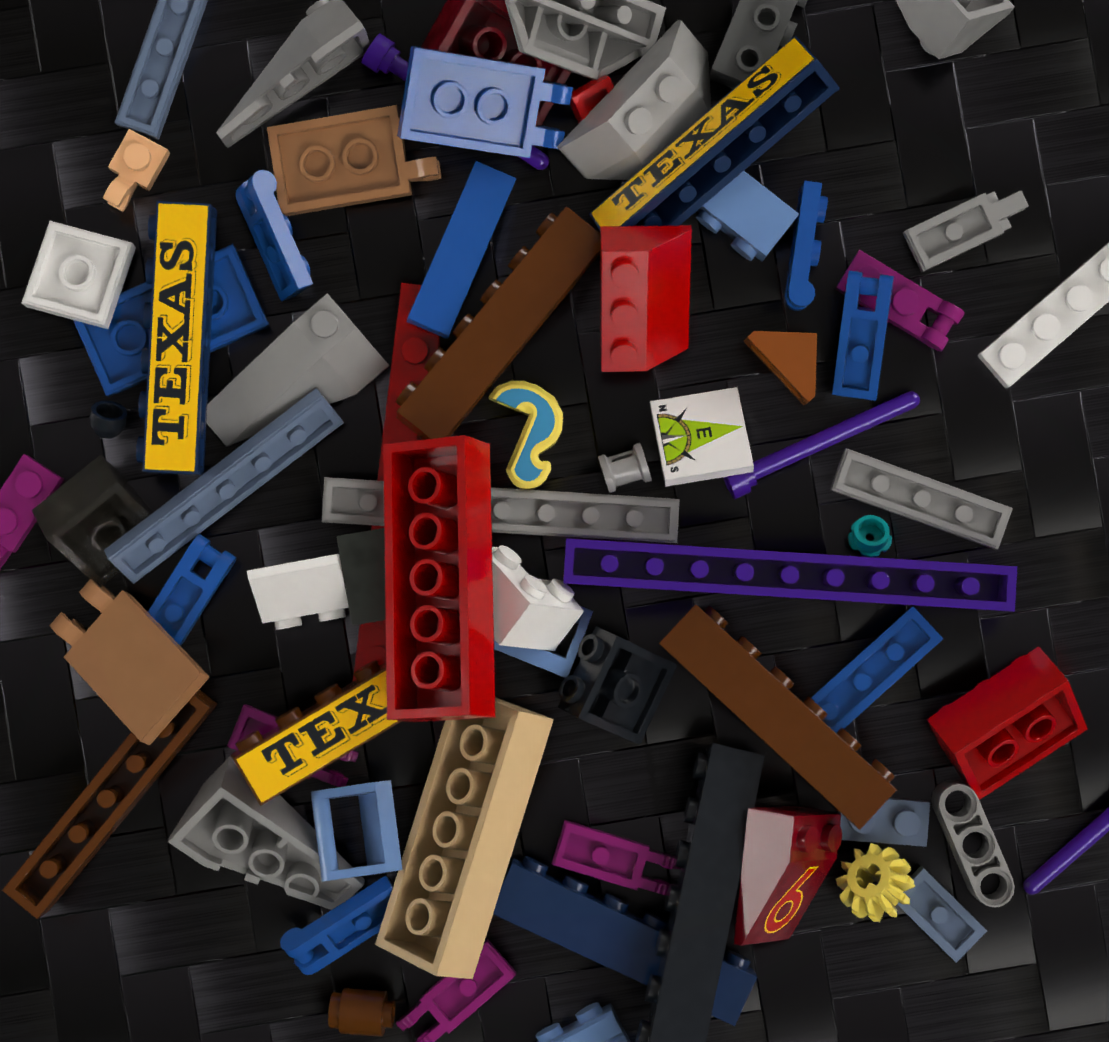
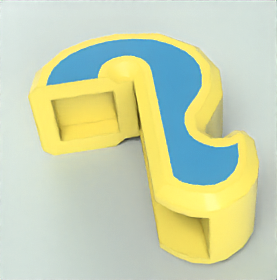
(538, 434)

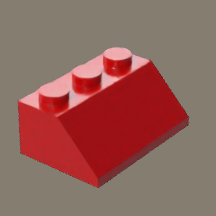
(643, 295)
(1008, 722)

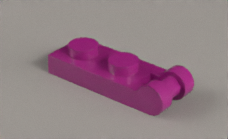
(907, 303)

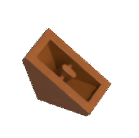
(790, 358)

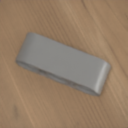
(989, 856)

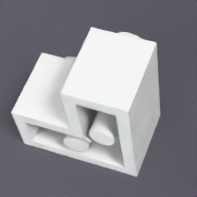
(529, 609)

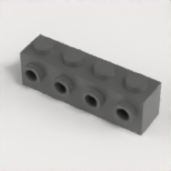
(753, 38)

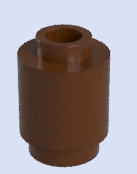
(361, 1012)

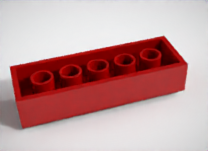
(438, 580)

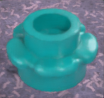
(870, 526)

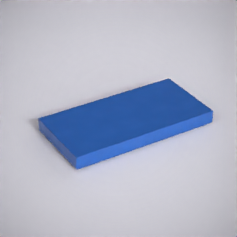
(118, 350)

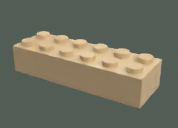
(463, 839)

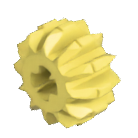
(870, 898)

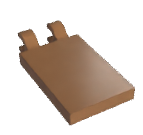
(344, 161)
(130, 662)

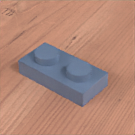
(896, 822)
(941, 915)

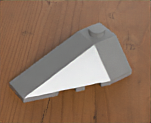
(952, 25)
(312, 54)
(314, 352)
(263, 842)

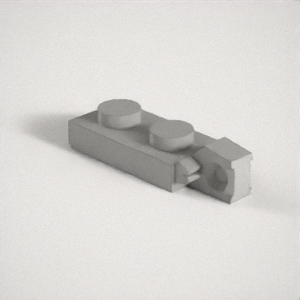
(962, 228)

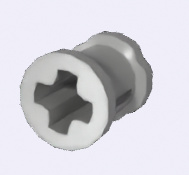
(625, 468)

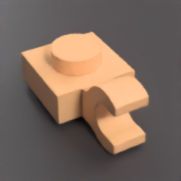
(137, 164)

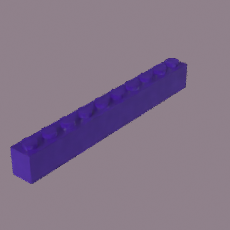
(790, 574)

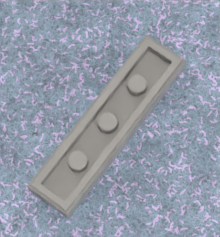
(921, 499)

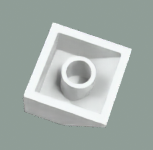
(299, 590)

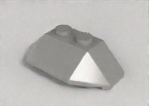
(585, 34)
(644, 109)

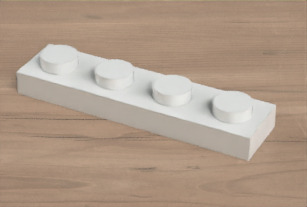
(1050, 321)

